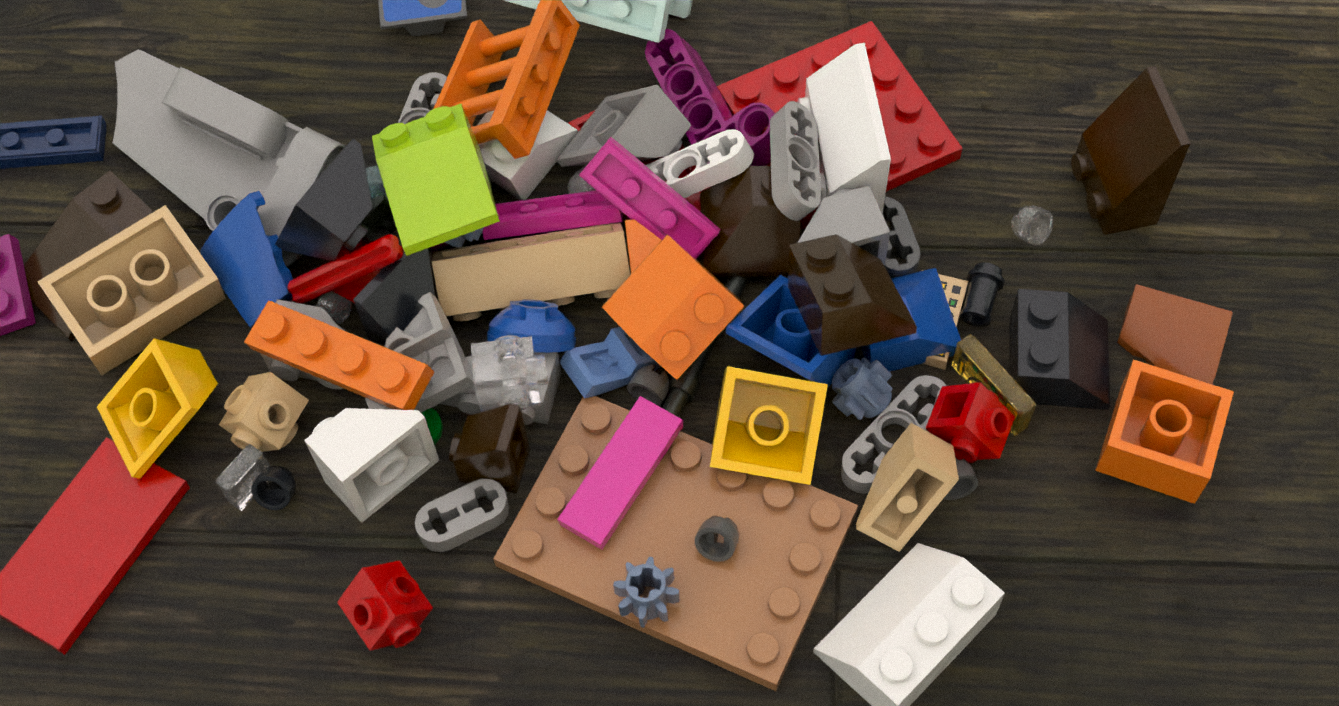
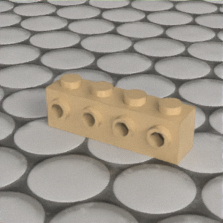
(534, 267)

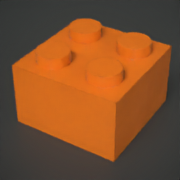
(1165, 431)

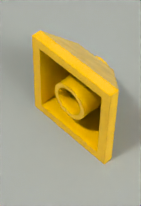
(155, 401)

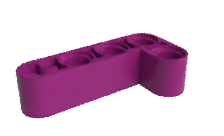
(704, 99)

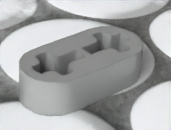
(462, 515)

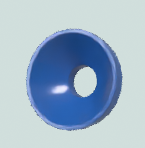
(535, 318)

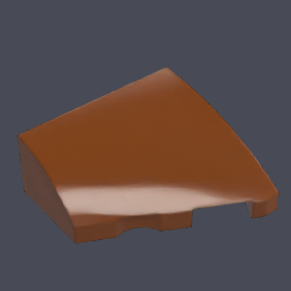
(1175, 332)

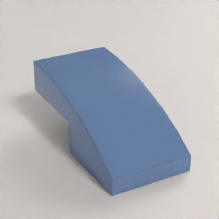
(605, 364)

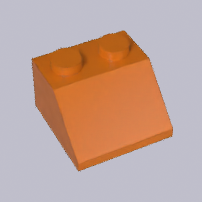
(672, 307)

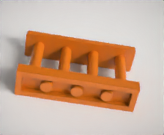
(529, 76)

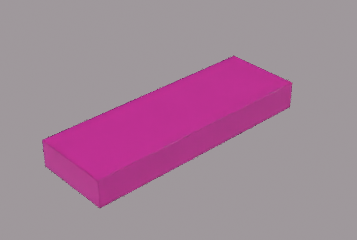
(648, 198)
(552, 214)
(620, 472)

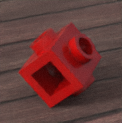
(971, 421)
(385, 605)

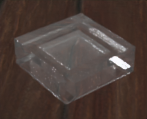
(240, 474)

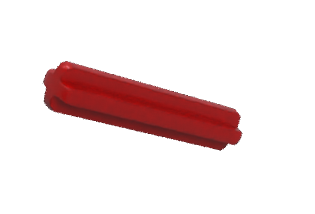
(345, 269)

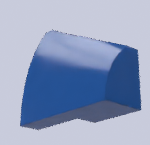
(247, 260)

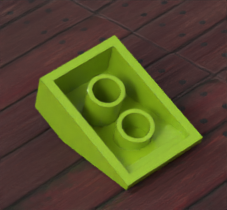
(434, 178)

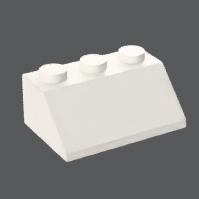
(848, 125)
(910, 626)

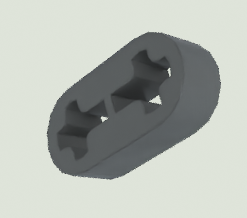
(902, 238)

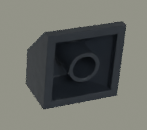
(331, 209)
(394, 294)

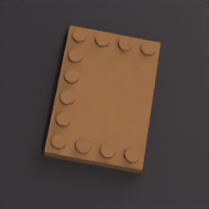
(730, 611)

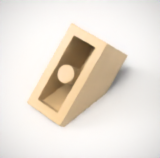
(908, 487)

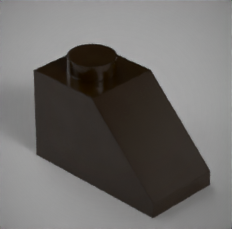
(492, 447)

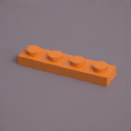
(339, 357)

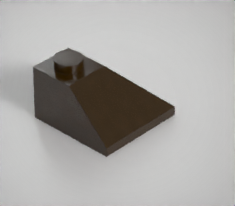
(753, 229)

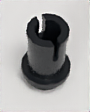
(981, 295)

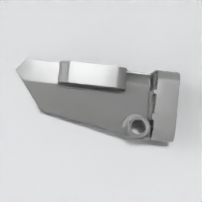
(215, 143)

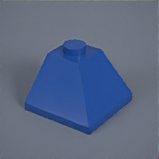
(935, 325)

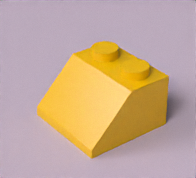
(768, 425)

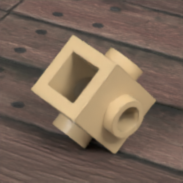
(263, 413)

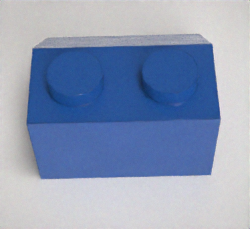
(779, 332)

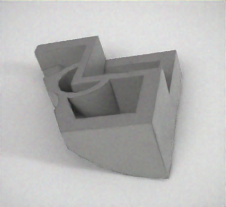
(432, 342)

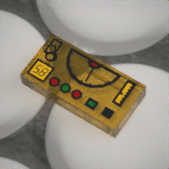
(978, 365)

